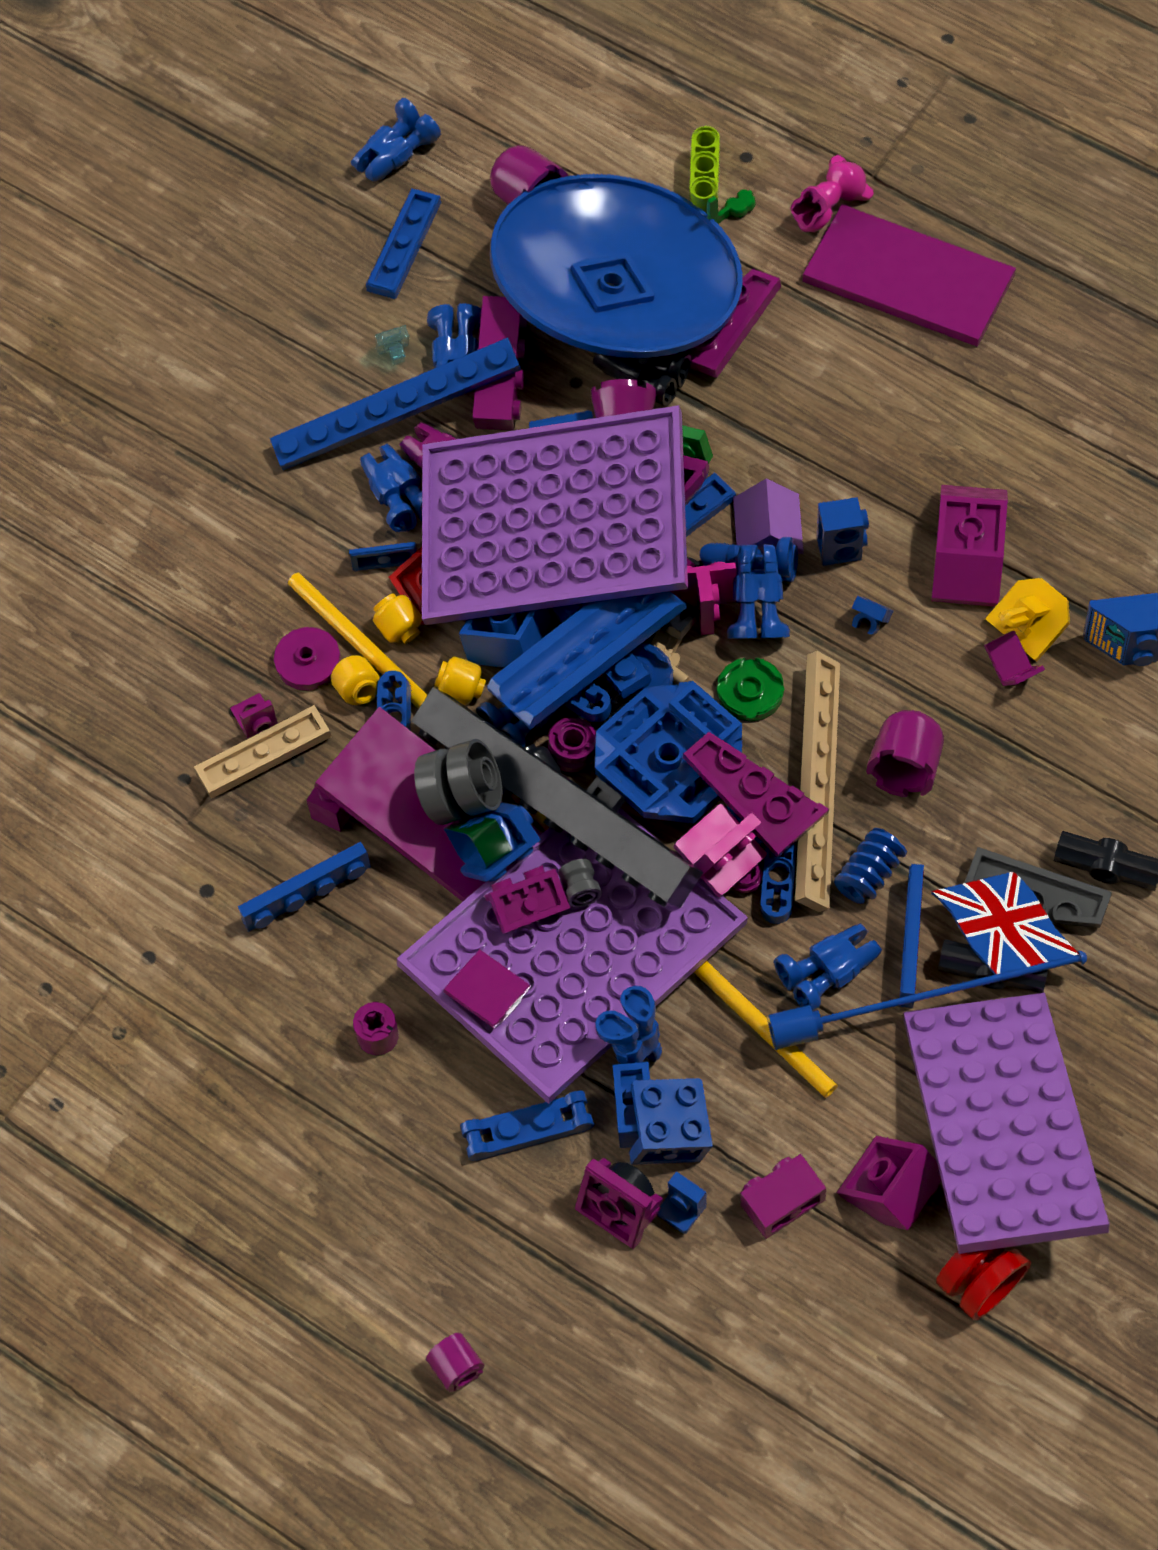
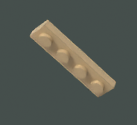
(262, 751)

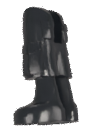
(671, 373)

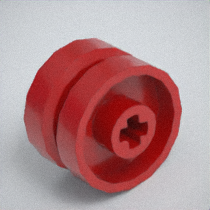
(983, 1278)

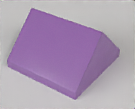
(766, 515)

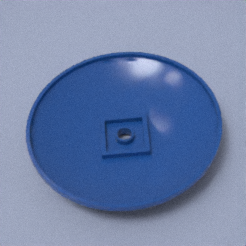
(666, 259)

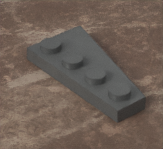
(1061, 897)

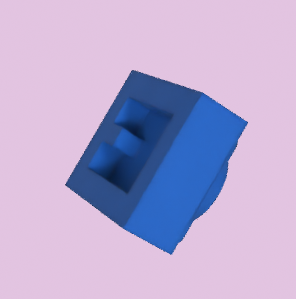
(683, 1203)

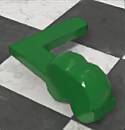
(737, 207)

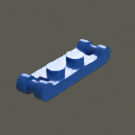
(527, 1126)

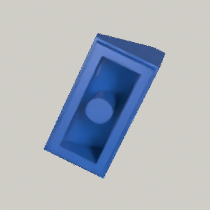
(381, 556)

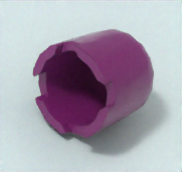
(520, 171)
(906, 753)

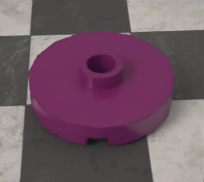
(306, 672)

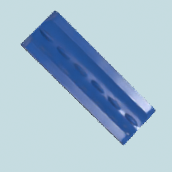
(579, 653)

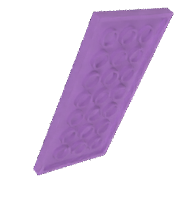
(1004, 1124)

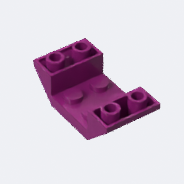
(970, 545)

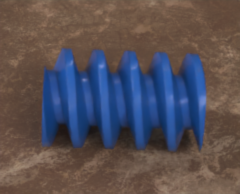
(868, 865)

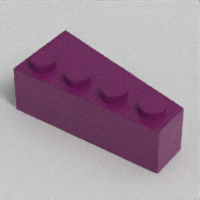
(497, 402)

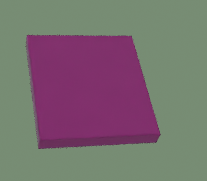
(487, 989)

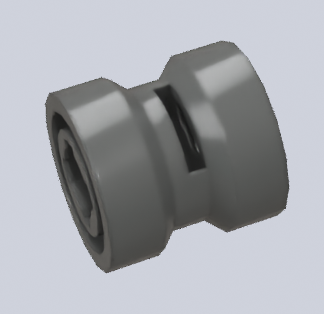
(581, 887)

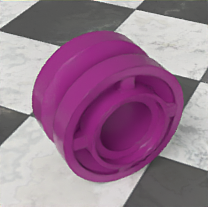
(577, 732)

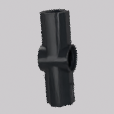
(1107, 860)
(962, 961)

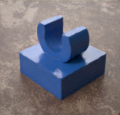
(872, 611)

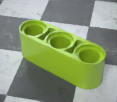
(704, 166)

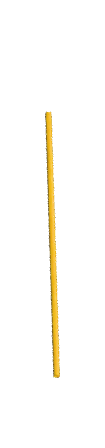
(705, 972)

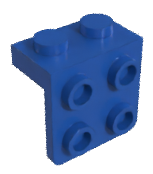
(520, 826)

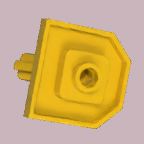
(1035, 614)

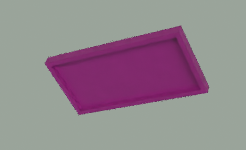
(909, 275)
(378, 788)

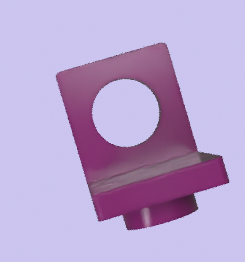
(1010, 659)
(257, 718)

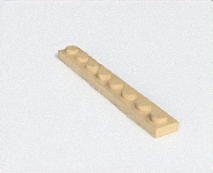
(818, 779)

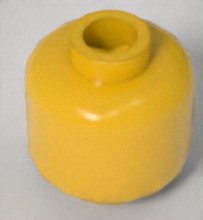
(397, 618)
(460, 679)
(355, 680)

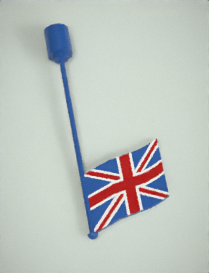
(1000, 924)

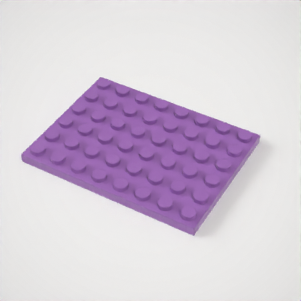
(553, 516)
(571, 960)

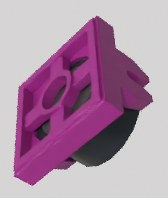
(618, 1199)

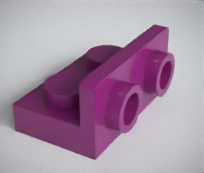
(527, 900)

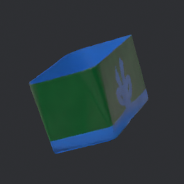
(481, 839)

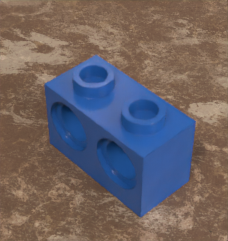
(841, 531)
(624, 1076)

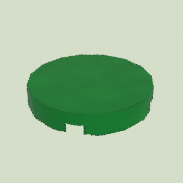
(750, 689)

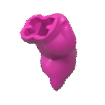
(844, 181)

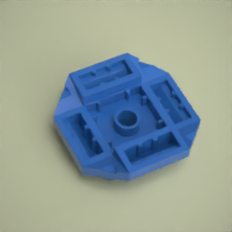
(656, 725)

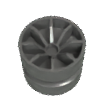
(458, 782)

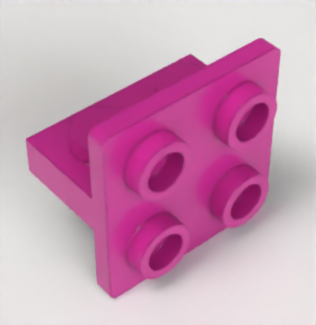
(707, 589)
(722, 848)

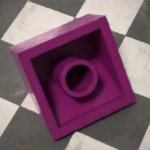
(892, 1181)

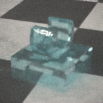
(393, 342)

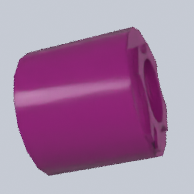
(375, 1028)
(455, 1362)

